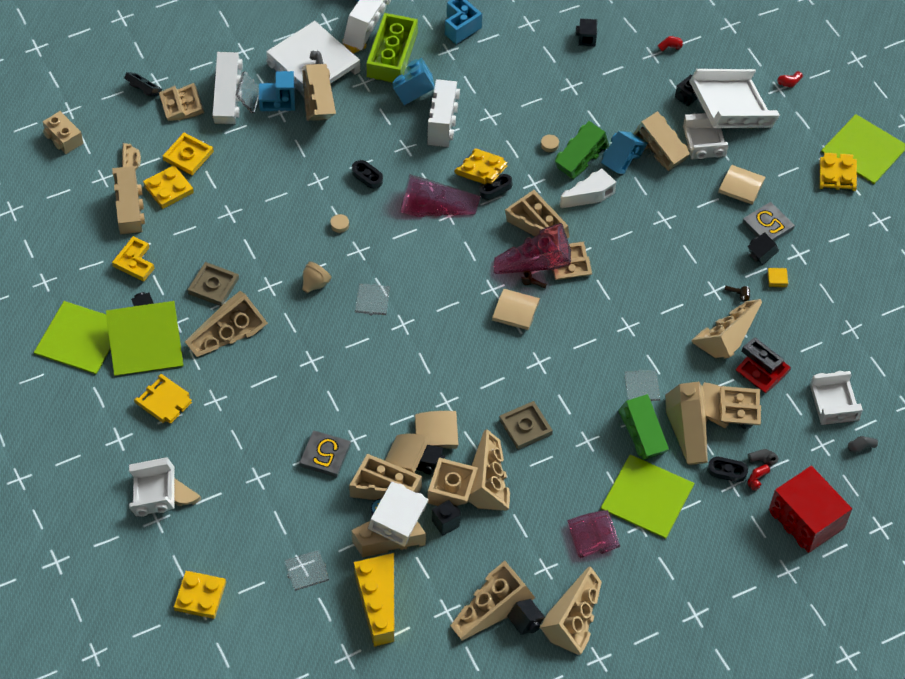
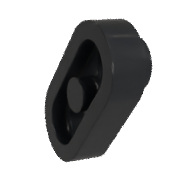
(370, 176)
(500, 185)
(727, 469)

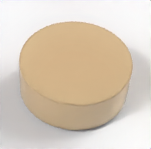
(550, 143)
(339, 223)

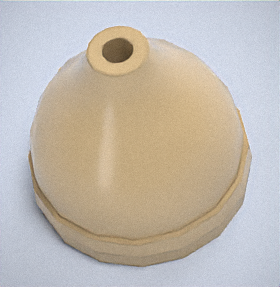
(314, 277)

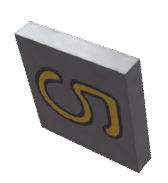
(768, 220)
(325, 453)

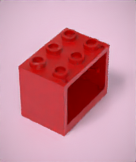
(810, 509)

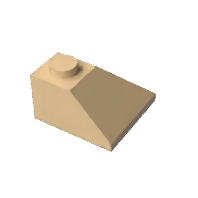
(451, 482)

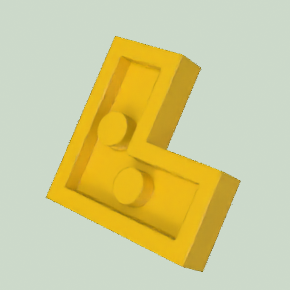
(131, 260)

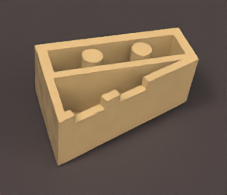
(317, 92)
(662, 141)
(533, 214)
(376, 476)
(371, 543)

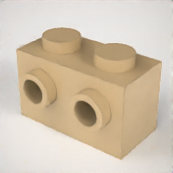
(62, 132)

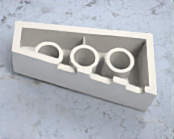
(362, 21)

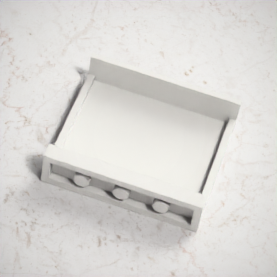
(295, 53)
(732, 99)

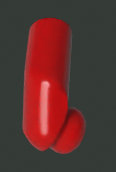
(670, 41)
(790, 81)
(755, 476)

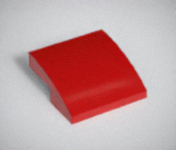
(759, 376)

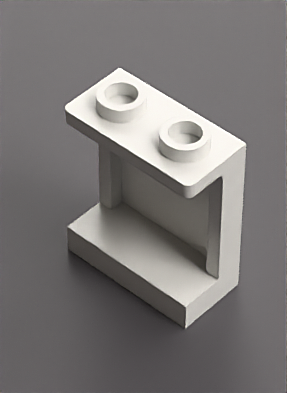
(702, 138)
(835, 398)
(152, 486)
(398, 513)

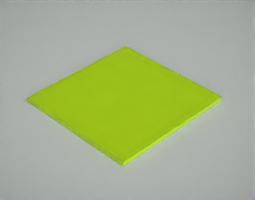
(869, 145)
(76, 338)
(144, 338)
(647, 496)

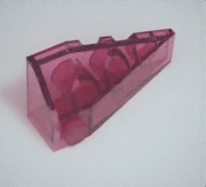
(430, 198)
(543, 252)

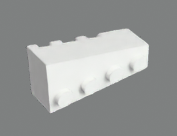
(226, 83)
(442, 112)

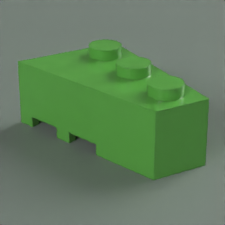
(581, 150)
(643, 427)

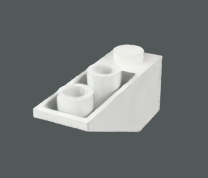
(591, 190)

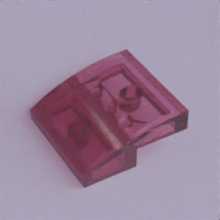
(593, 533)

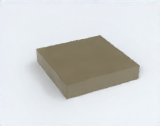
(213, 284)
(525, 425)

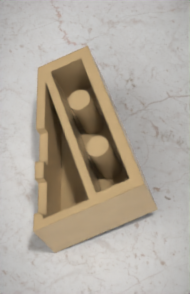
(127, 200)

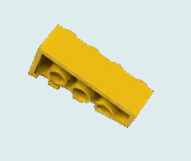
(376, 590)

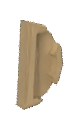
(130, 156)
(184, 495)

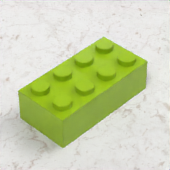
(392, 47)

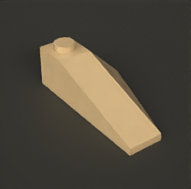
(489, 484)
(491, 602)
(570, 617)

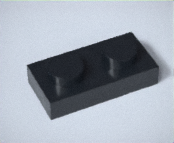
(138, 81)
(762, 355)

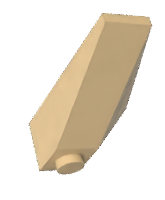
(230, 323)
(729, 331)
(688, 419)

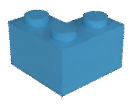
(462, 20)
(414, 83)
(278, 95)
(622, 150)

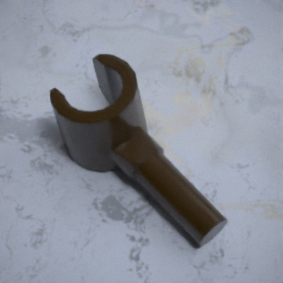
(528, 280)
(743, 291)

